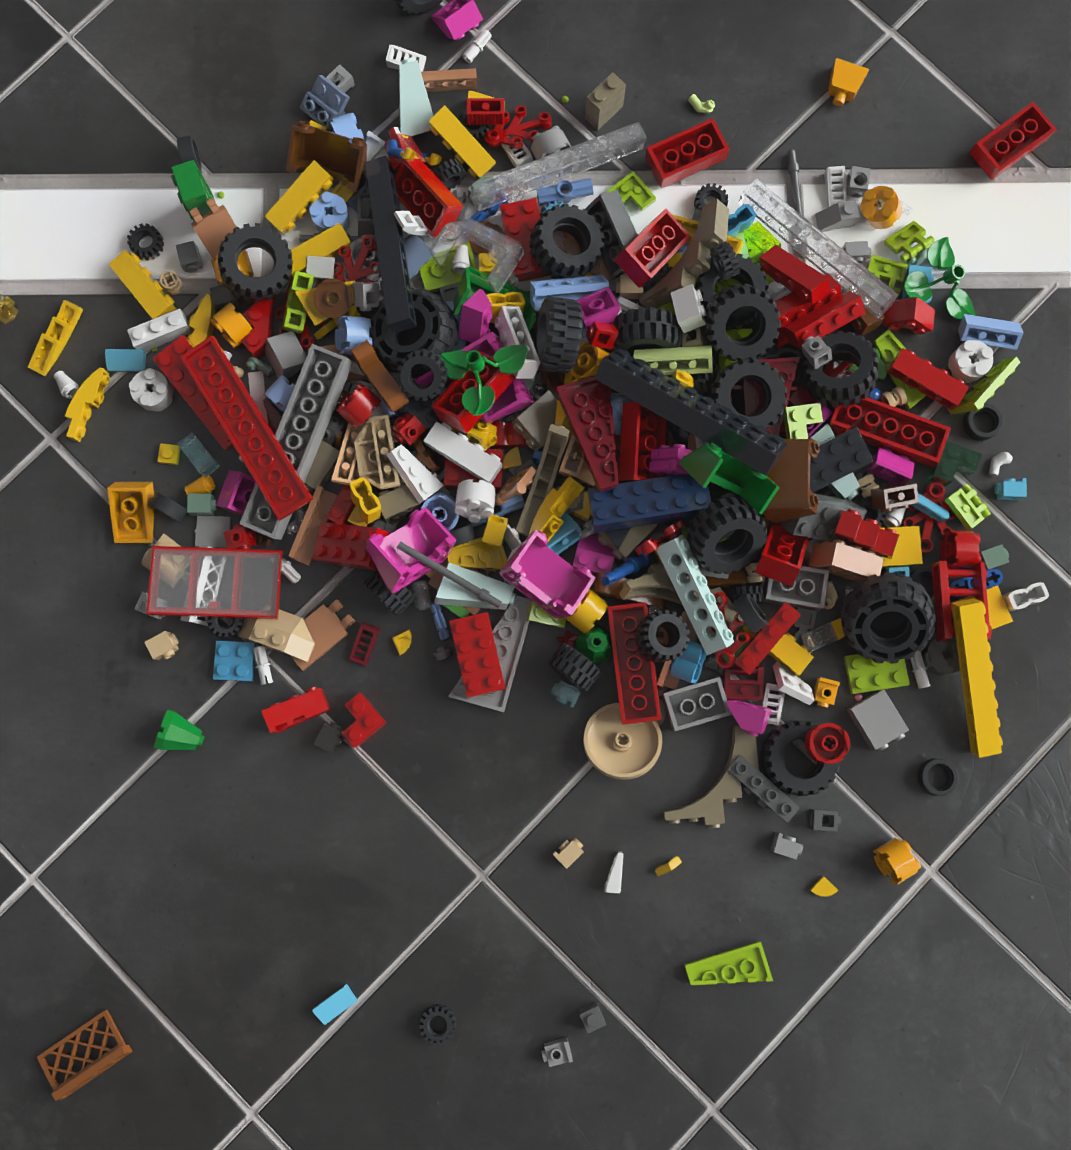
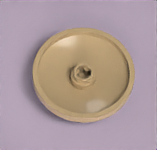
(621, 749)

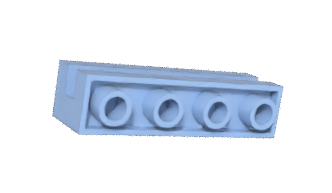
(566, 288)

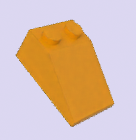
(131, 512)

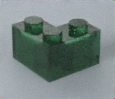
(953, 460)

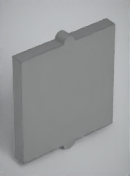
(210, 531)

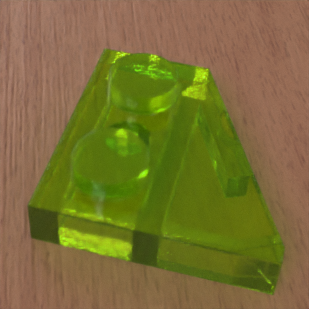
(758, 241)

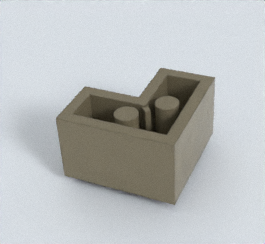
(397, 503)

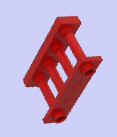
(942, 595)

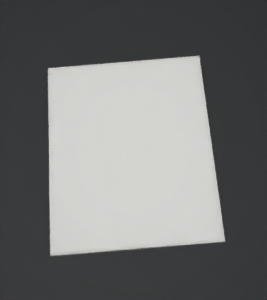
(320, 266)

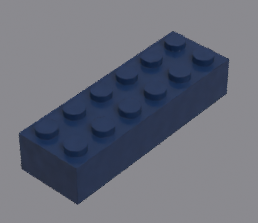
(647, 502)

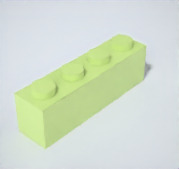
(687, 359)

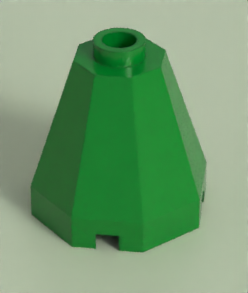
(596, 654)
(178, 733)

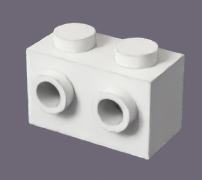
(688, 309)

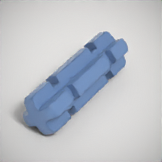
(440, 621)

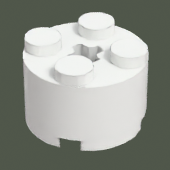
(971, 361)
(141, 389)
(475, 500)

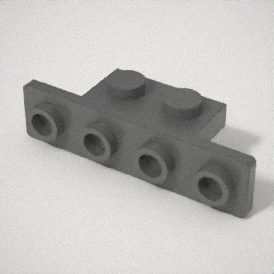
(763, 789)

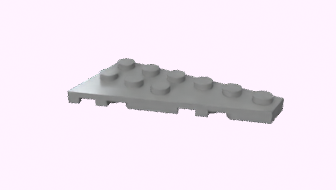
(509, 640)

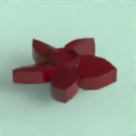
(568, 639)

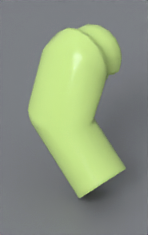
(701, 107)

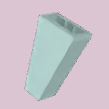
(413, 99)
(847, 486)
(455, 595)

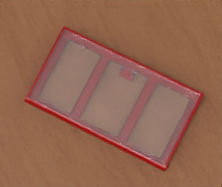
(215, 582)

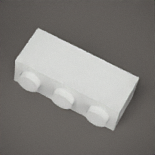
(159, 330)

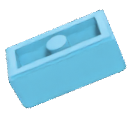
(125, 360)
(931, 509)
(335, 1004)

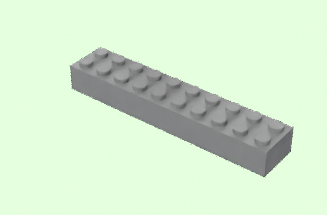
(302, 429)

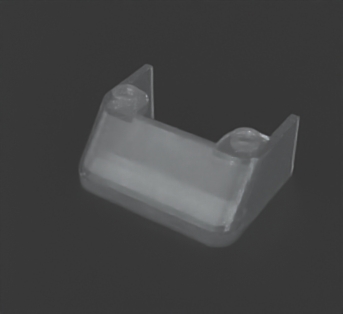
(502, 249)

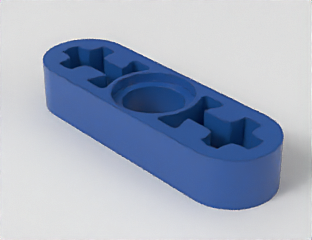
(989, 584)

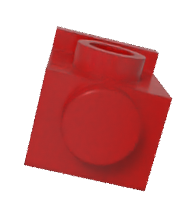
(602, 335)

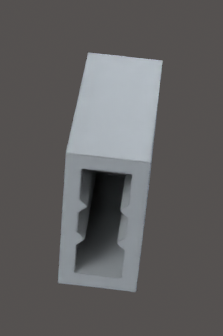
(878, 720)

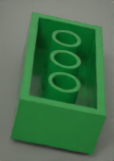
(192, 188)

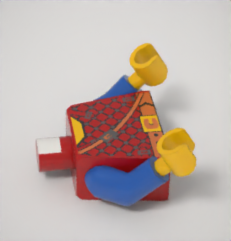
(404, 147)

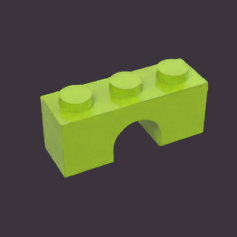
(295, 312)

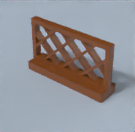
(88, 1072)

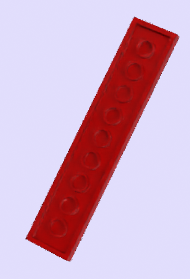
(246, 428)

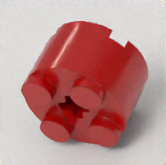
(358, 405)
(960, 549)
(831, 753)

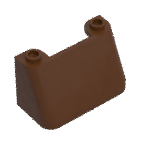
(336, 154)
(793, 477)

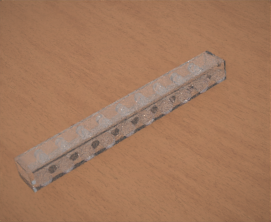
(557, 166)
(818, 248)

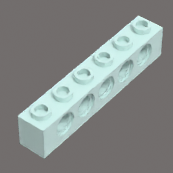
(693, 605)

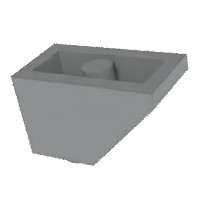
(838, 216)

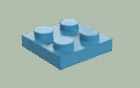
(234, 661)

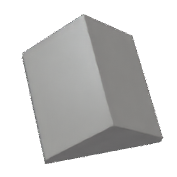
(285, 354)

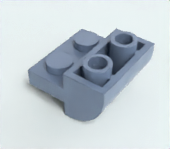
(324, 101)
(417, 254)

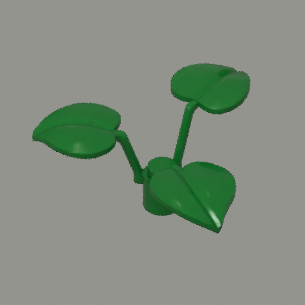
(941, 256)
(480, 399)

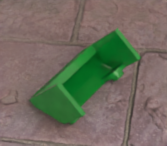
(473, 280)
(713, 465)

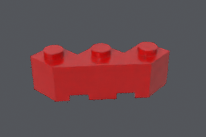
(261, 319)
(866, 533)

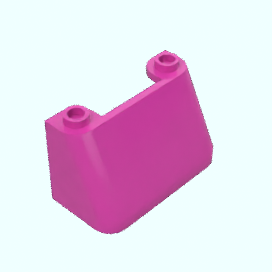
(516, 394)
(422, 534)
(547, 577)

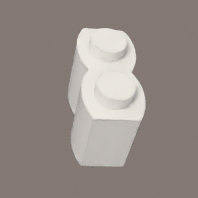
(1025, 596)

